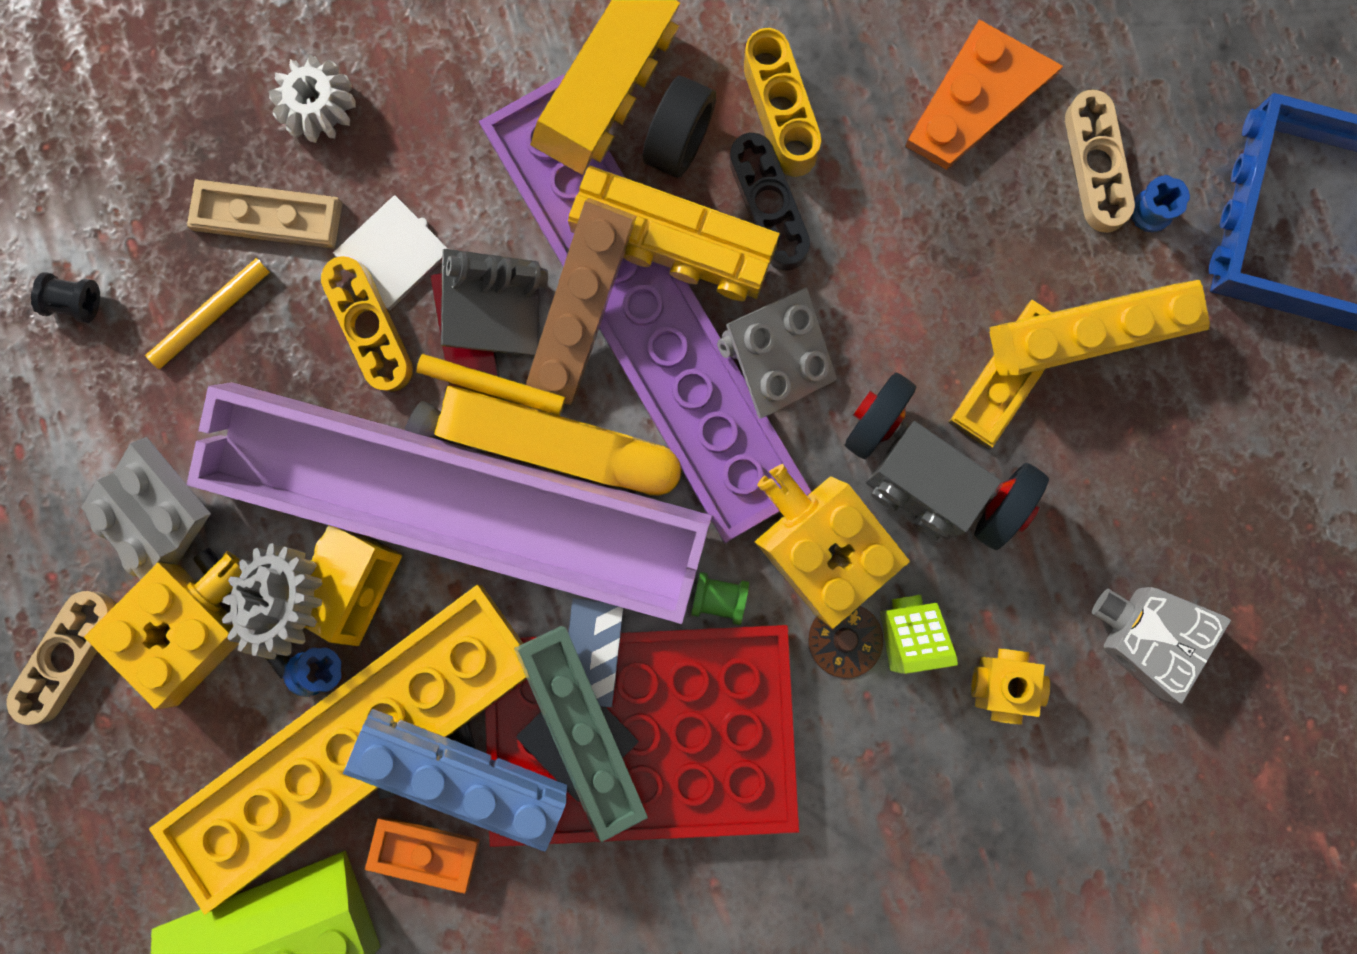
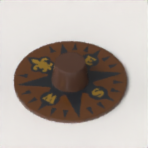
(849, 647)

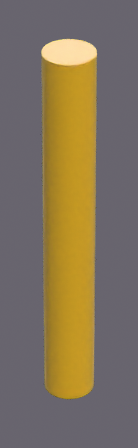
(207, 313)
(490, 384)

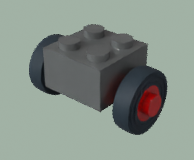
(936, 479)

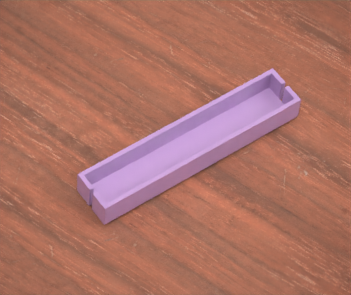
(449, 500)

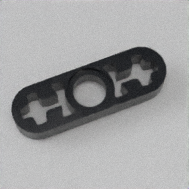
(769, 164)

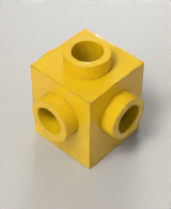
(991, 683)

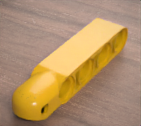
(557, 442)

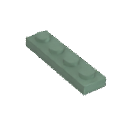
(581, 733)

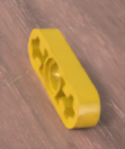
(363, 286)

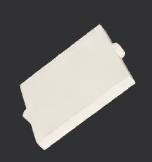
(395, 250)

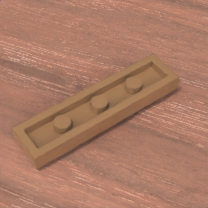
(581, 299)

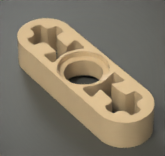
(1078, 130)
(56, 695)

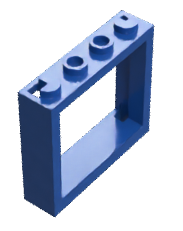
(1304, 121)

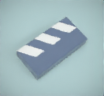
(596, 637)

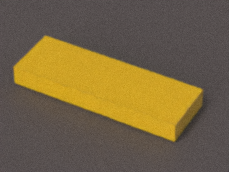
(994, 397)

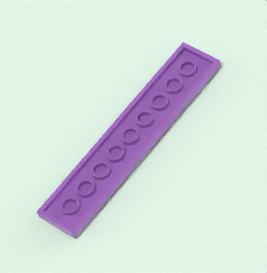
(658, 341)

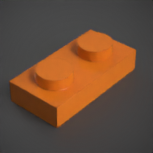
(422, 854)

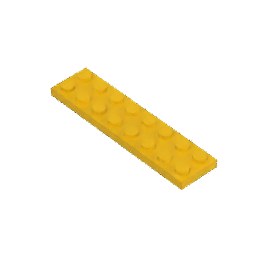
(296, 778)

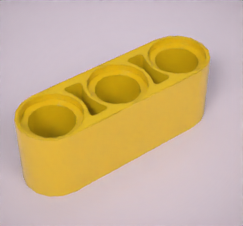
(781, 80)

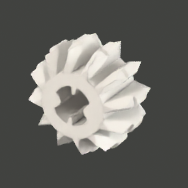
(300, 87)

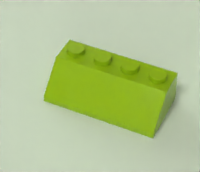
(297, 913)

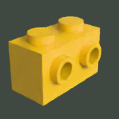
(354, 579)

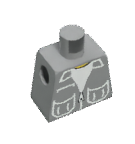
(1160, 638)

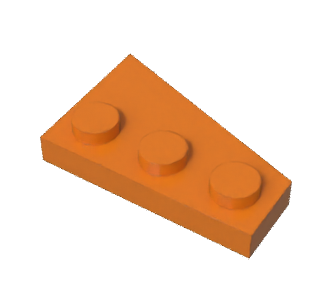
(979, 91)

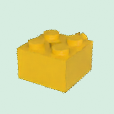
(811, 524)
(134, 631)

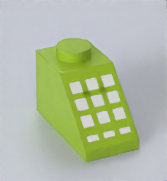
(916, 636)

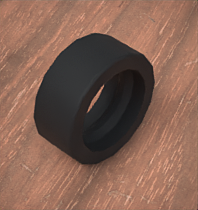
(679, 126)

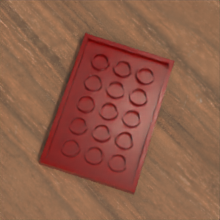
(708, 730)

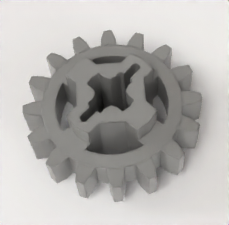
(272, 601)

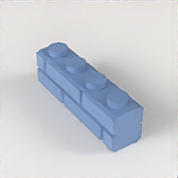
(457, 780)

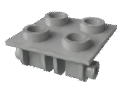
(779, 352)

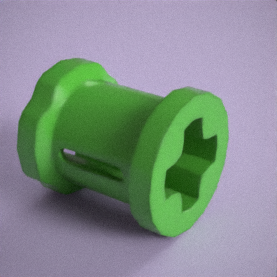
(720, 598)

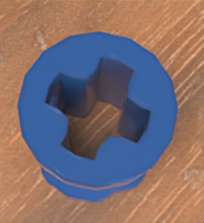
(1163, 189)
(327, 674)

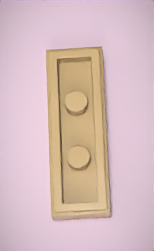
(264, 214)

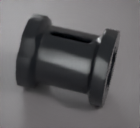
(65, 297)

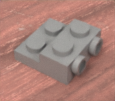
(145, 510)

